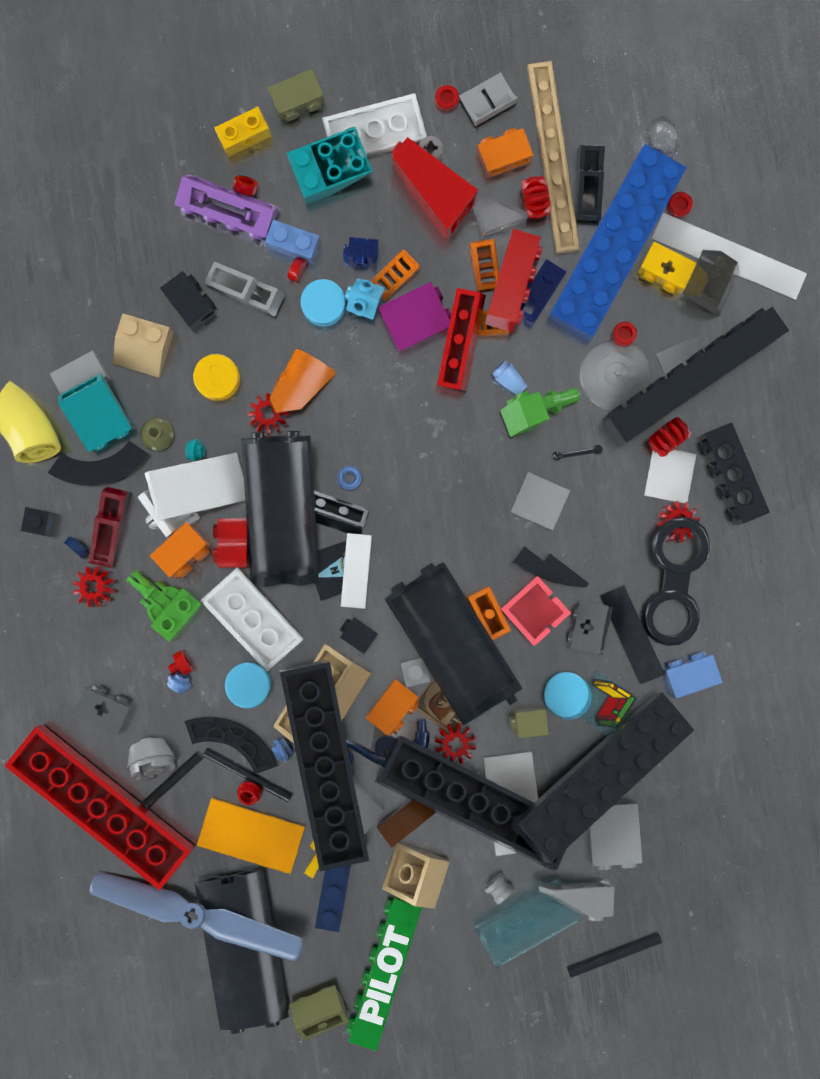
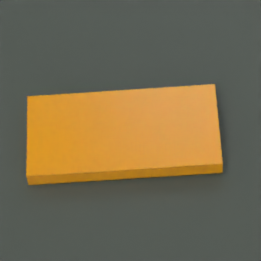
(251, 835)

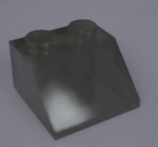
(712, 280)

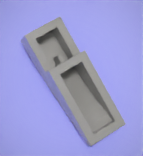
(244, 288)

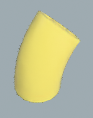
(26, 426)

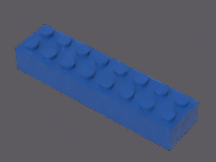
(617, 242)

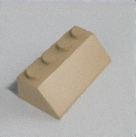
(348, 682)

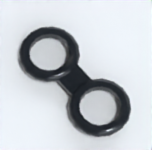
(676, 581)

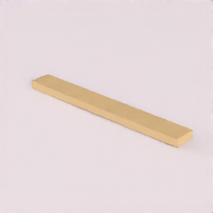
(553, 157)

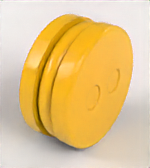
(216, 377)

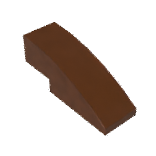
(403, 822)

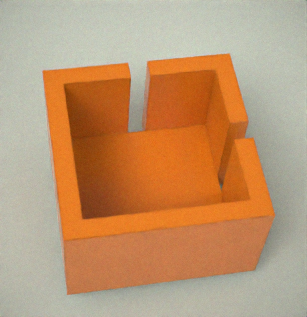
(181, 551)

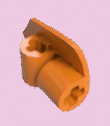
(299, 382)

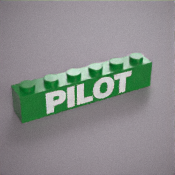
(384, 973)

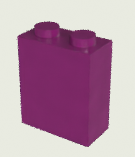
(415, 317)

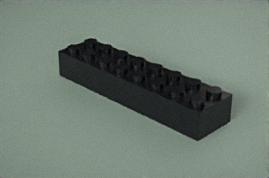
(699, 373)
(324, 765)
(602, 777)
(457, 795)

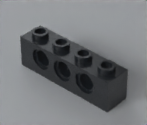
(746, 481)

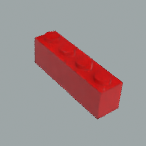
(513, 280)
(461, 339)

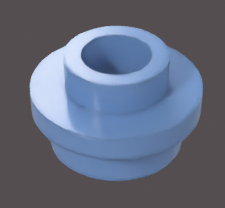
(349, 470)
(178, 682)
(281, 750)

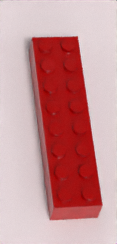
(99, 806)

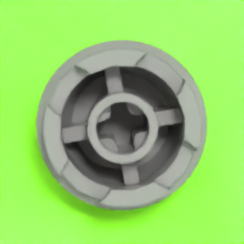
(150, 758)

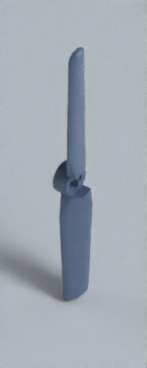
(220, 923)

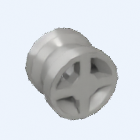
(431, 141)
(499, 888)

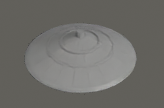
(614, 374)

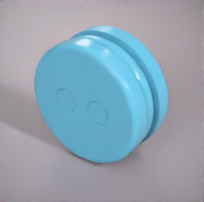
(323, 302)
(248, 685)
(567, 695)

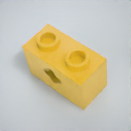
(243, 131)
(678, 273)

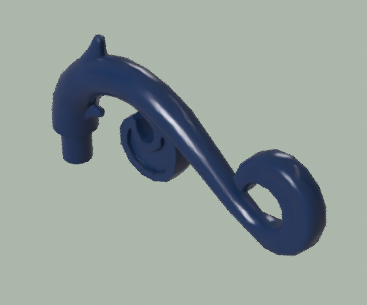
(378, 757)

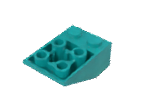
(329, 165)

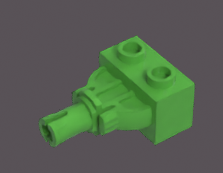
(531, 410)
(169, 609)

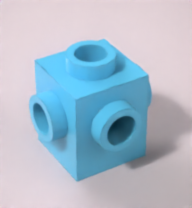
(364, 298)

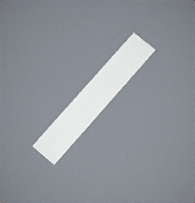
(751, 264)

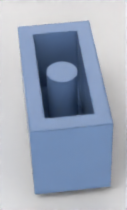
(292, 241)
(692, 675)

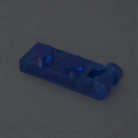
(541, 290)

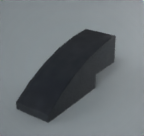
(590, 182)
(548, 569)

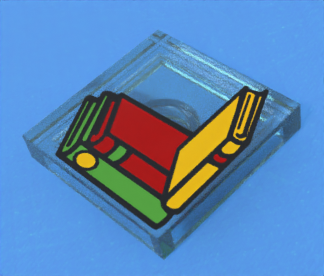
(608, 705)

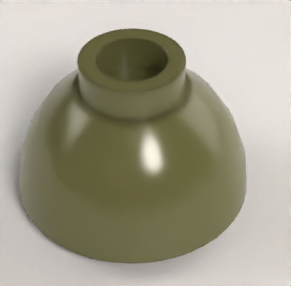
(157, 434)

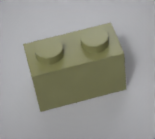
(296, 95)
(529, 722)
(318, 1013)

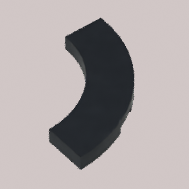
(101, 471)
(235, 735)

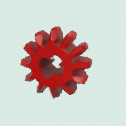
(536, 197)
(260, 418)
(669, 437)
(676, 512)
(102, 586)
(450, 736)

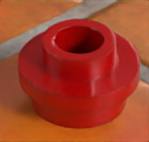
(248, 793)

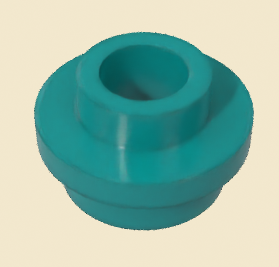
(195, 450)

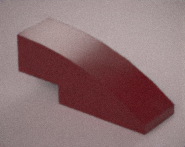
(108, 526)

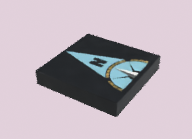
(331, 570)

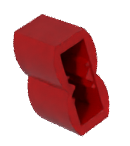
(231, 543)

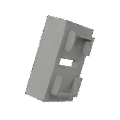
(499, 94)

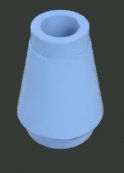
(509, 377)

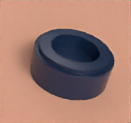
(76, 547)

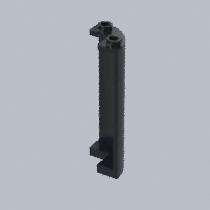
(280, 509)
(452, 642)
(244, 981)

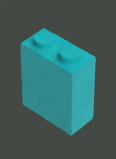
(94, 413)

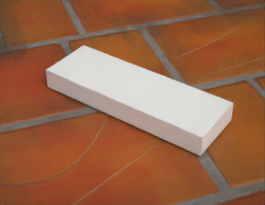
(356, 570)

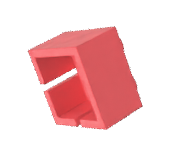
(532, 611)

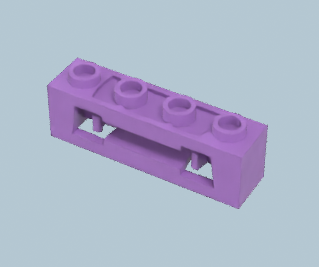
(188, 195)

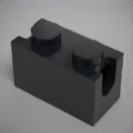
(187, 299)

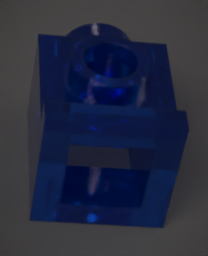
(362, 251)

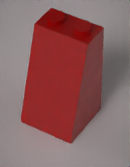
(434, 186)

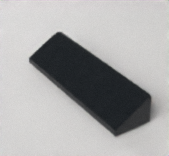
(339, 514)
(632, 635)

